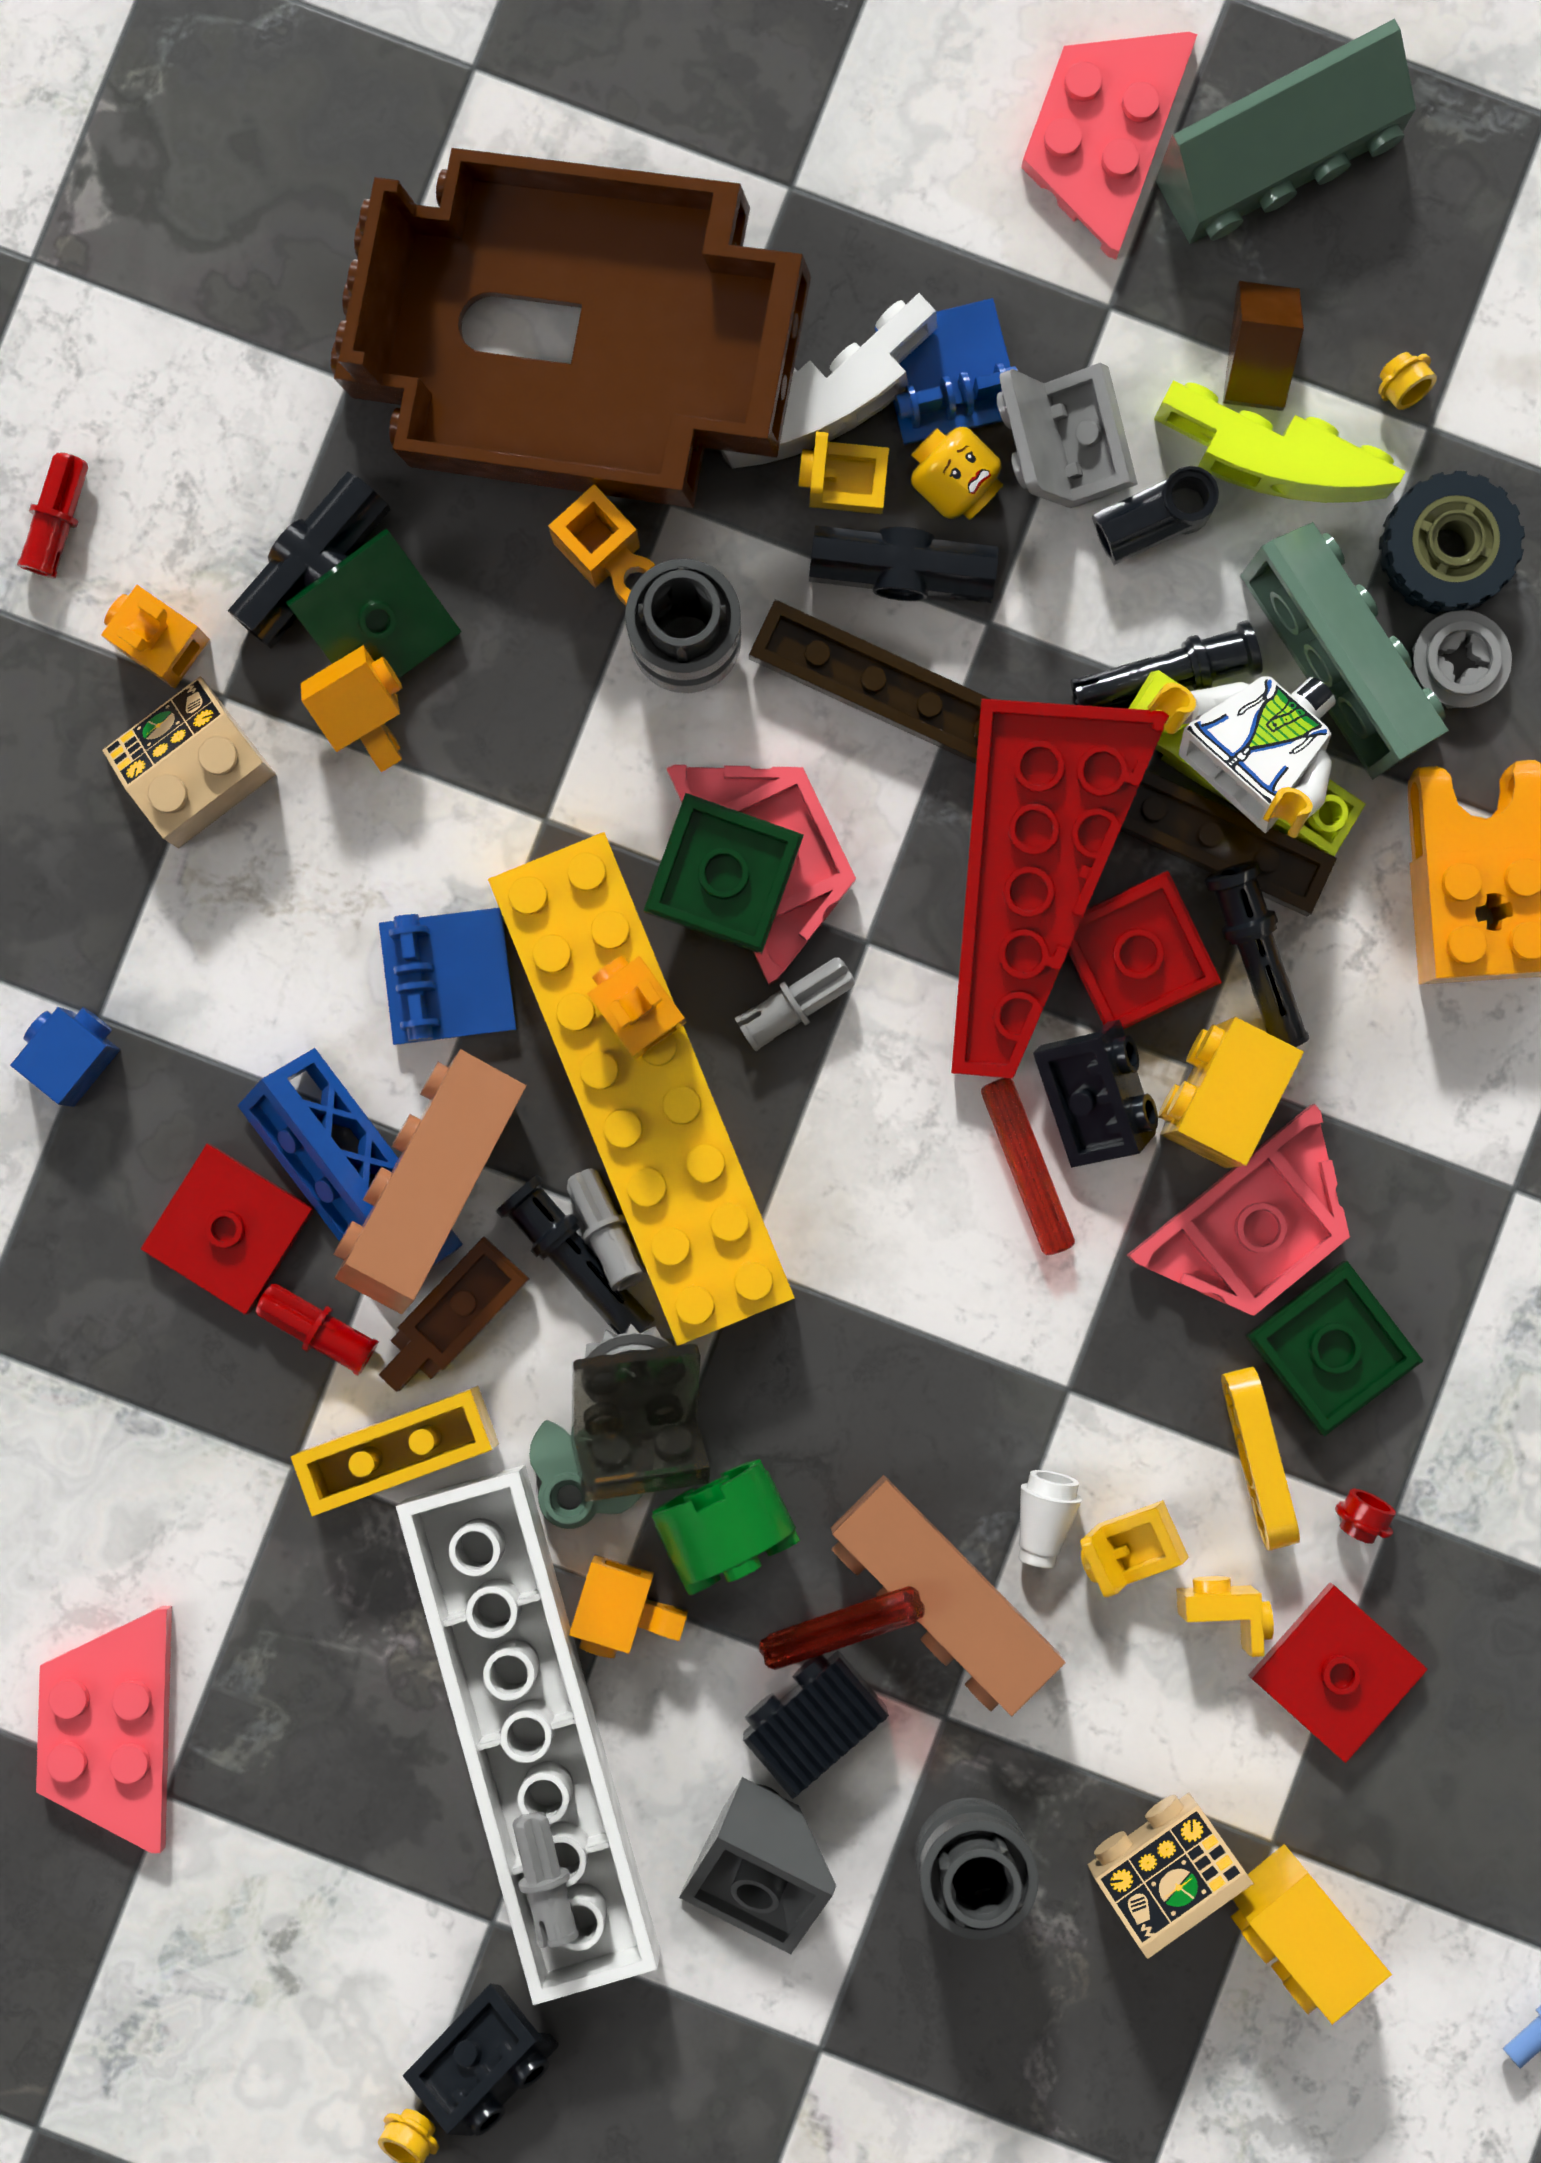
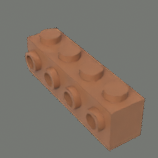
(429, 1182)
(962, 1609)

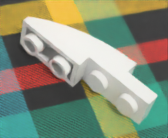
(858, 388)

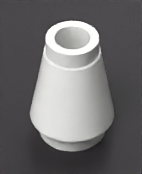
(1046, 1516)

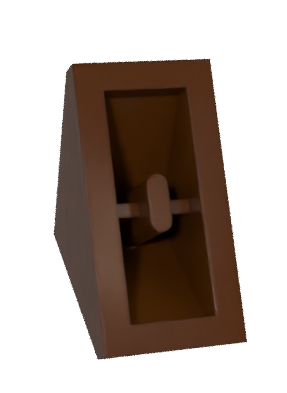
(1263, 345)

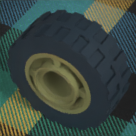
(1483, 521)

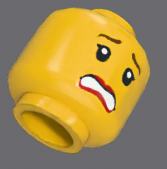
(956, 472)

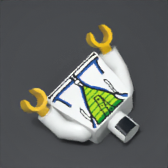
(1256, 745)

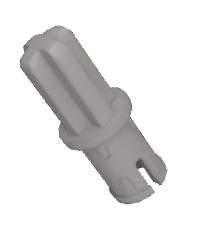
(795, 1003)
(605, 1230)
(544, 1881)

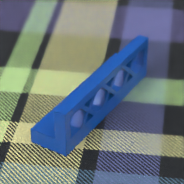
(302, 1142)

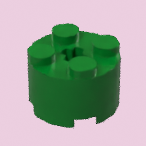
(724, 1526)

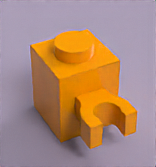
(599, 541)
(153, 635)
(354, 702)
(635, 1004)
(614, 1607)

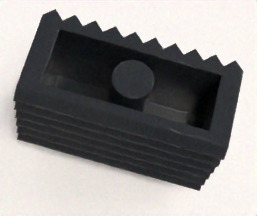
(813, 1722)

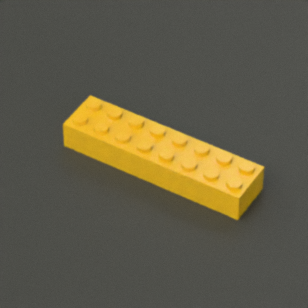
(645, 1114)

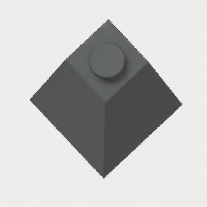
(761, 1868)

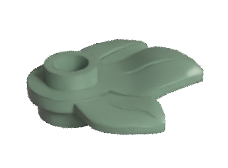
(556, 1467)

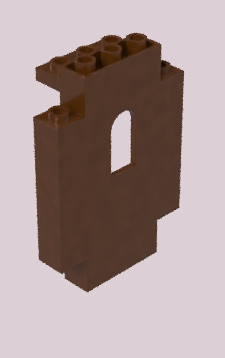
(673, 347)

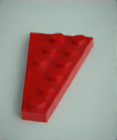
(1042, 828)

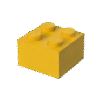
(1229, 1092)
(1316, 1947)

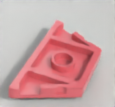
(1105, 127)
(820, 869)
(1256, 1223)
(109, 1729)

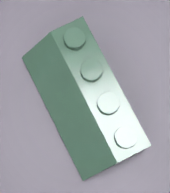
(1289, 135)
(1340, 642)

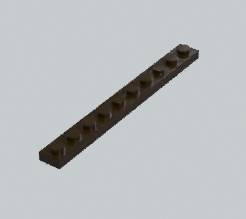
(950, 719)

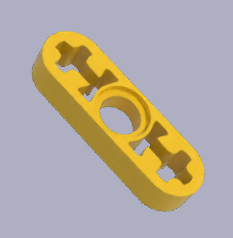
(1260, 1458)

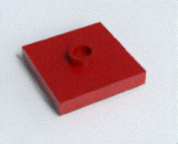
(1141, 953)
(227, 1229)
(1337, 1672)

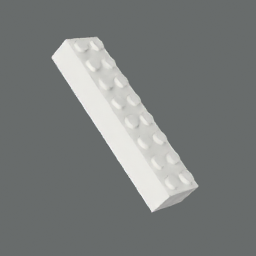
(528, 1723)

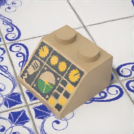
(187, 763)
(1167, 1873)

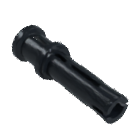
(1193, 664)
(1251, 928)
(556, 1237)

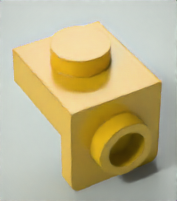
(844, 475)
(1131, 1548)
(1217, 1600)

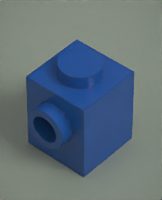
(65, 1053)

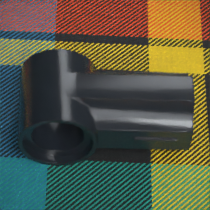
(1153, 517)

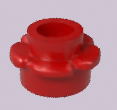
(1365, 1516)

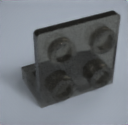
(637, 1422)

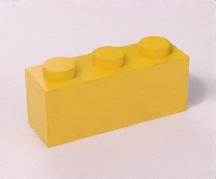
(395, 1451)

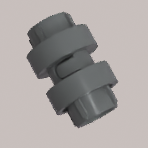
(676, 591)
(981, 1904)

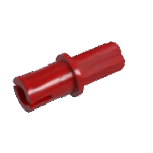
(53, 515)
(316, 1328)

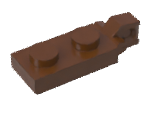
(453, 1313)

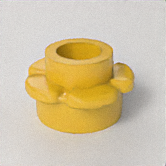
(1406, 380)
(408, 2137)

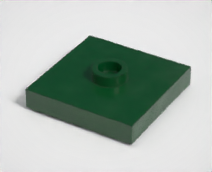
(377, 603)
(723, 873)
(1334, 1348)

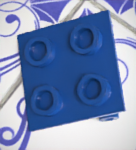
(954, 374)
(447, 975)

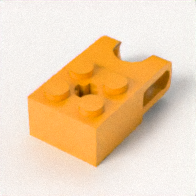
(1471, 864)

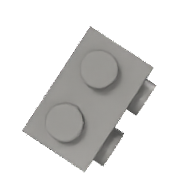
(1067, 435)

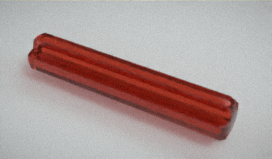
(1028, 1166)
(842, 1628)

